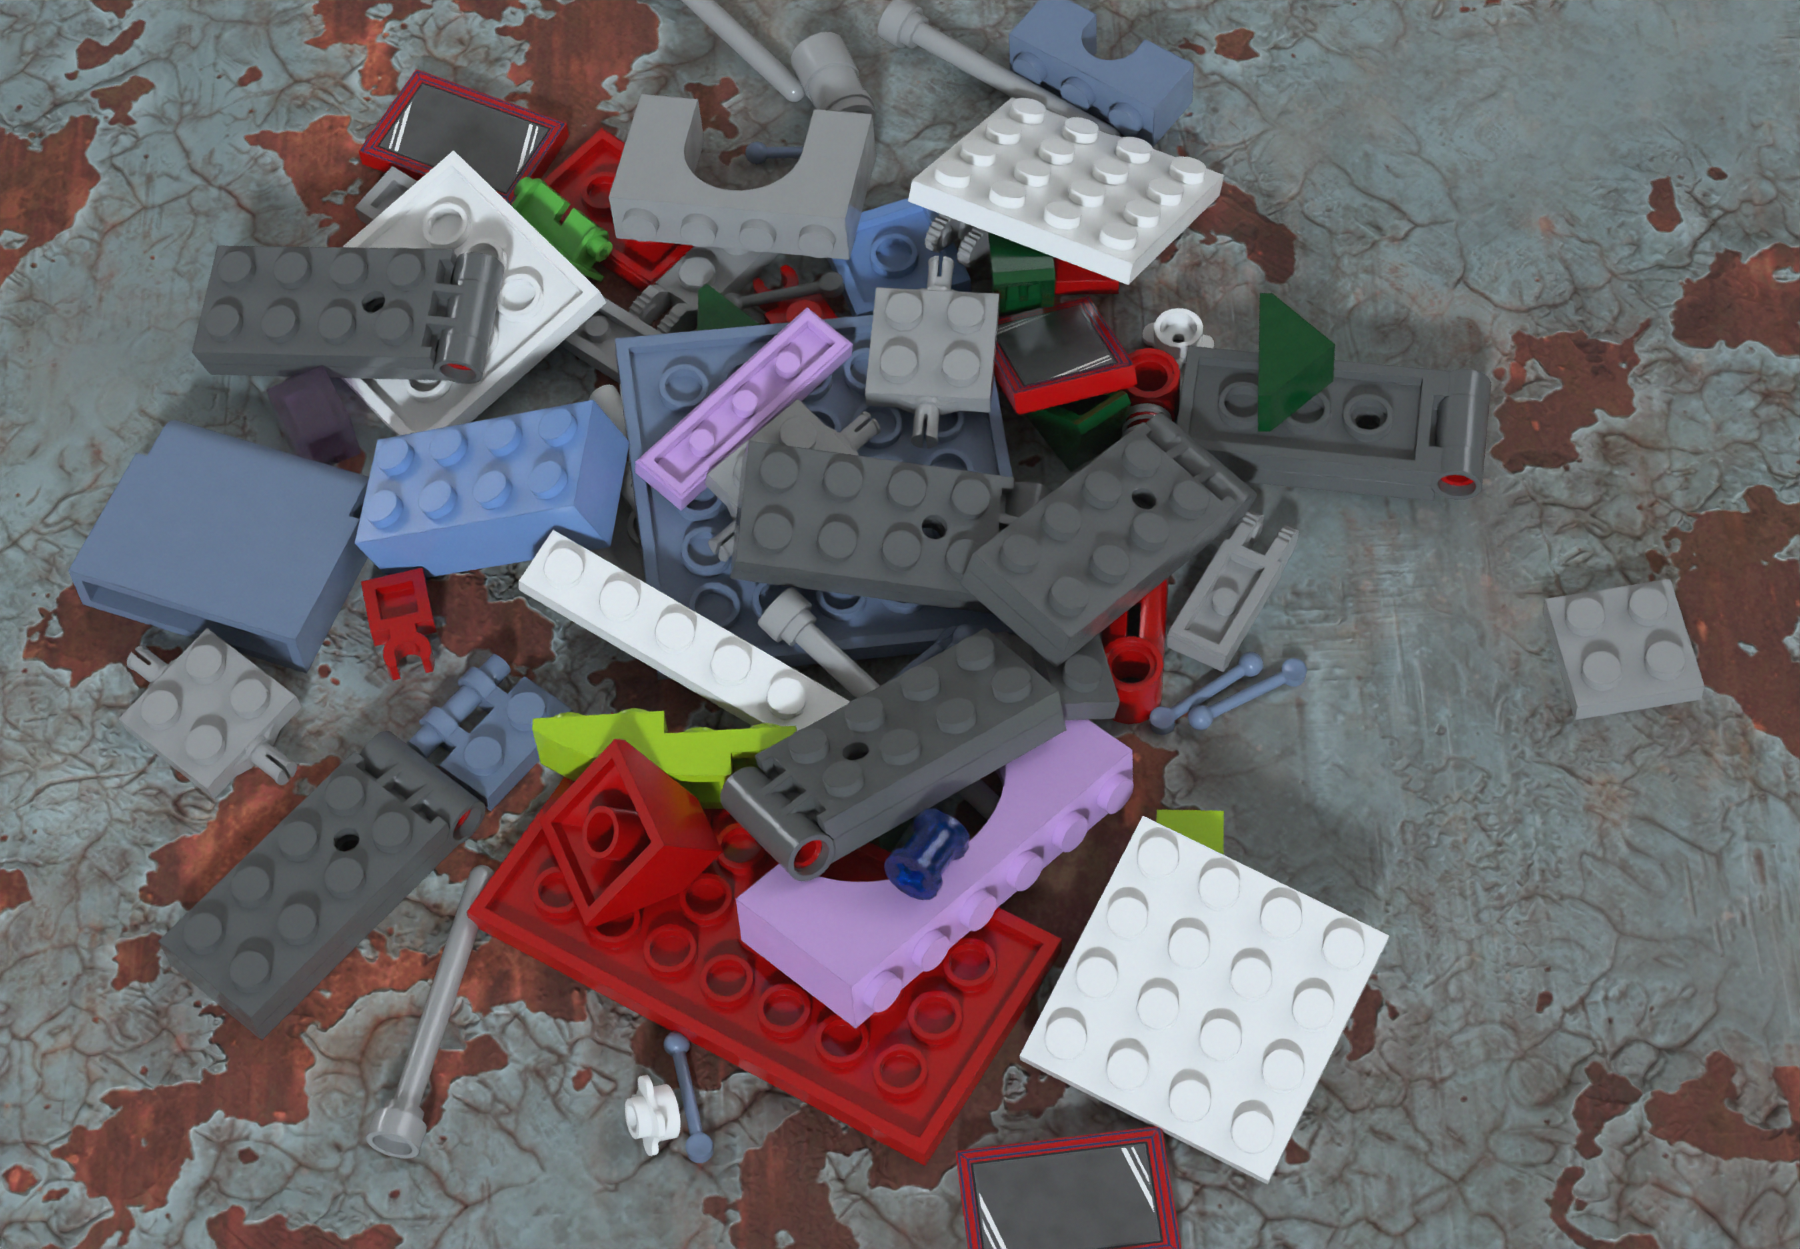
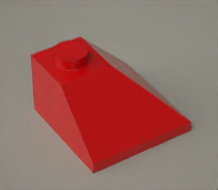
(627, 835)

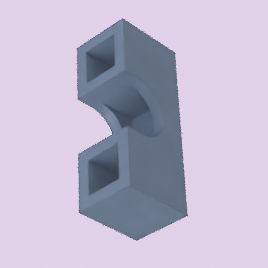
(1133, 94)

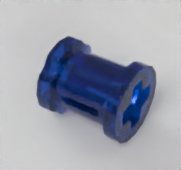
(927, 854)

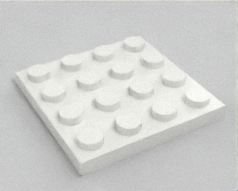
(1067, 189)
(537, 303)
(1204, 999)

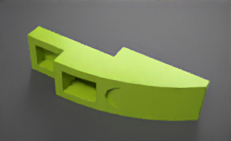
(695, 758)

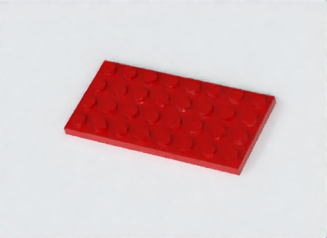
(690, 972)

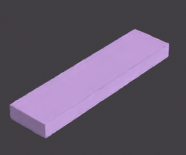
(742, 405)

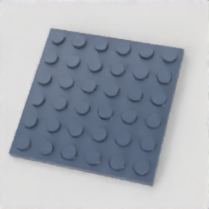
(670, 376)

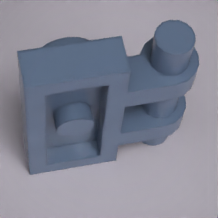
(502, 745)

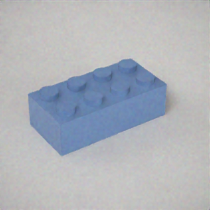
(493, 490)

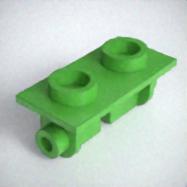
(576, 239)

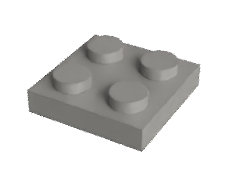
(1623, 649)

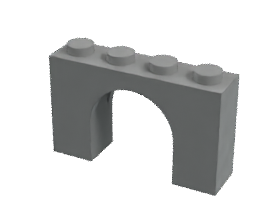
(803, 213)

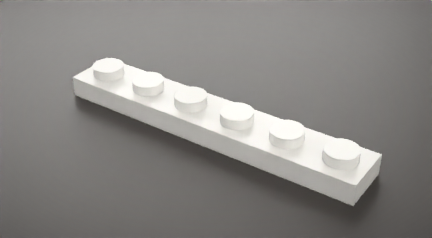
(673, 638)

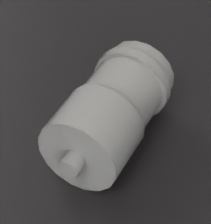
(830, 75)

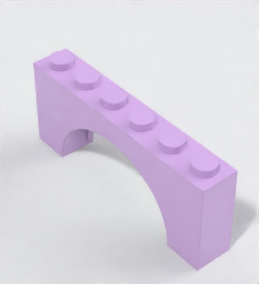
(869, 940)

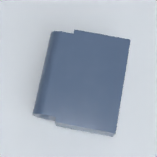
(227, 544)

